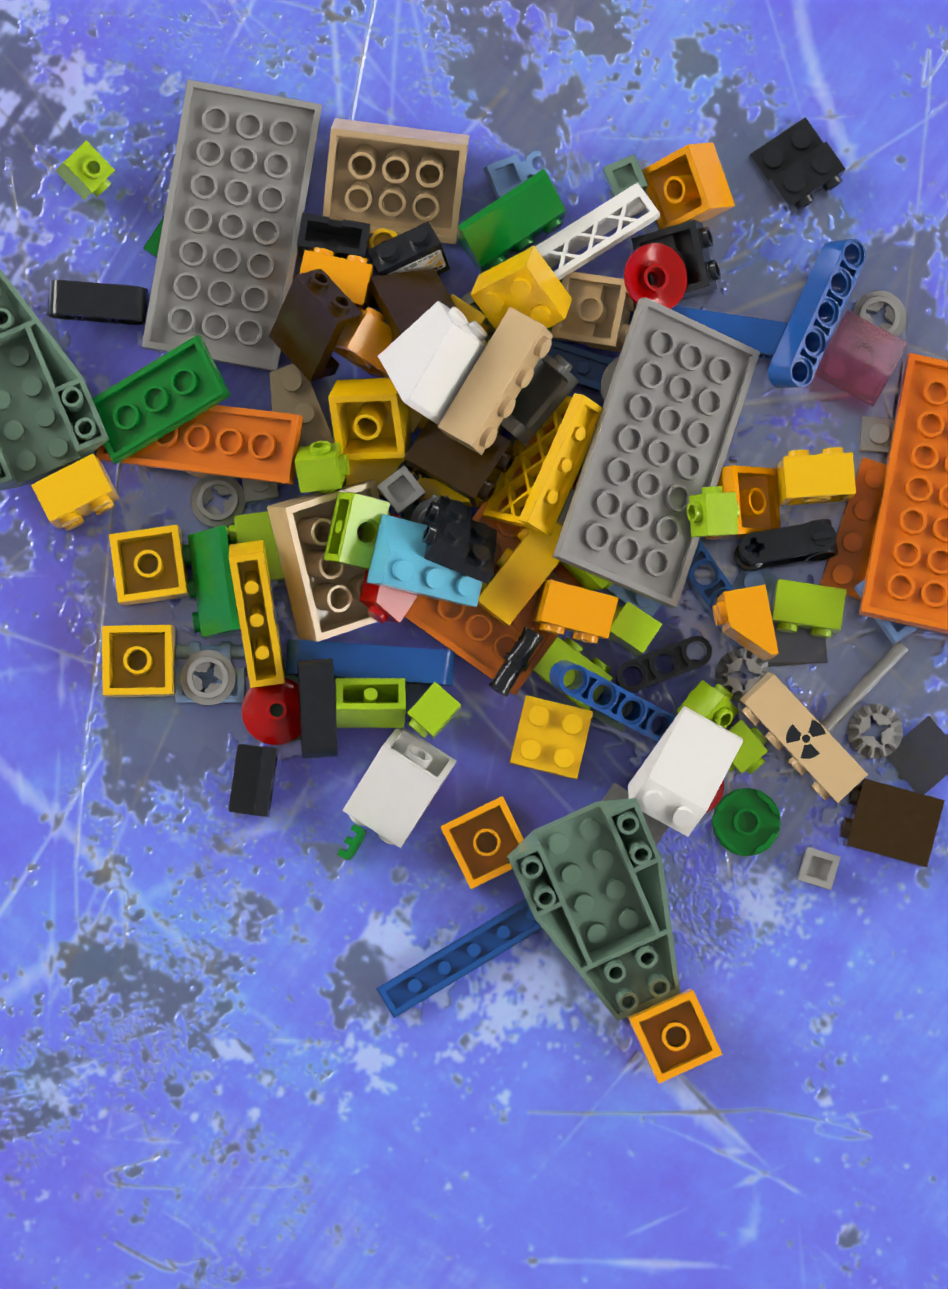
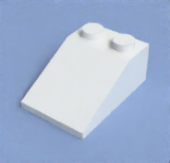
(684, 771)

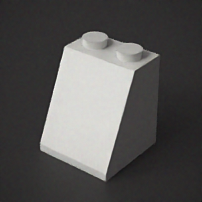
(434, 359)
(399, 786)

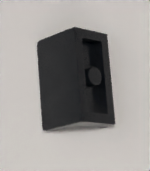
(253, 780)

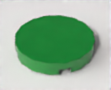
(746, 822)

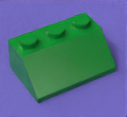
(512, 222)
(212, 583)

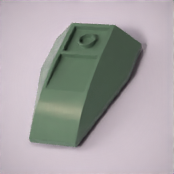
(43, 399)
(603, 902)

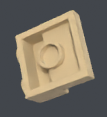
(597, 312)

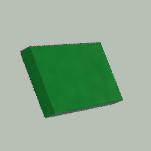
(159, 398)

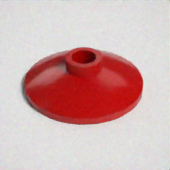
(667, 272)
(261, 723)

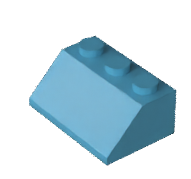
(401, 565)

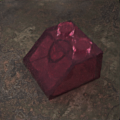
(860, 358)

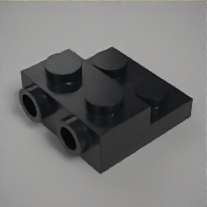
(797, 165)
(691, 243)
(459, 541)

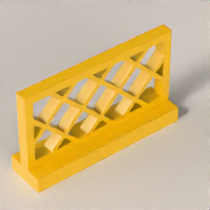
(555, 469)

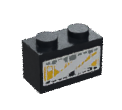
(409, 252)

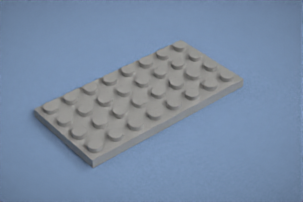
(231, 222)
(654, 447)

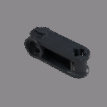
(787, 546)

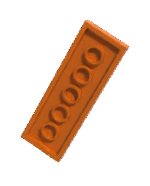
(227, 444)

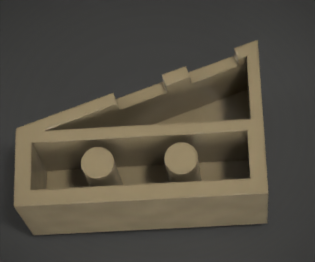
(295, 395)

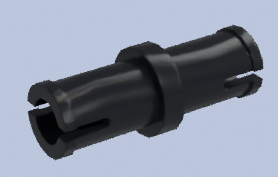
(515, 661)

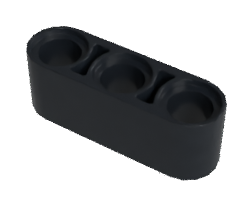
(97, 302)
(679, 659)
(317, 708)

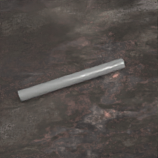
(864, 686)

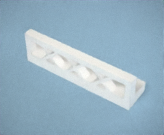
(593, 226)

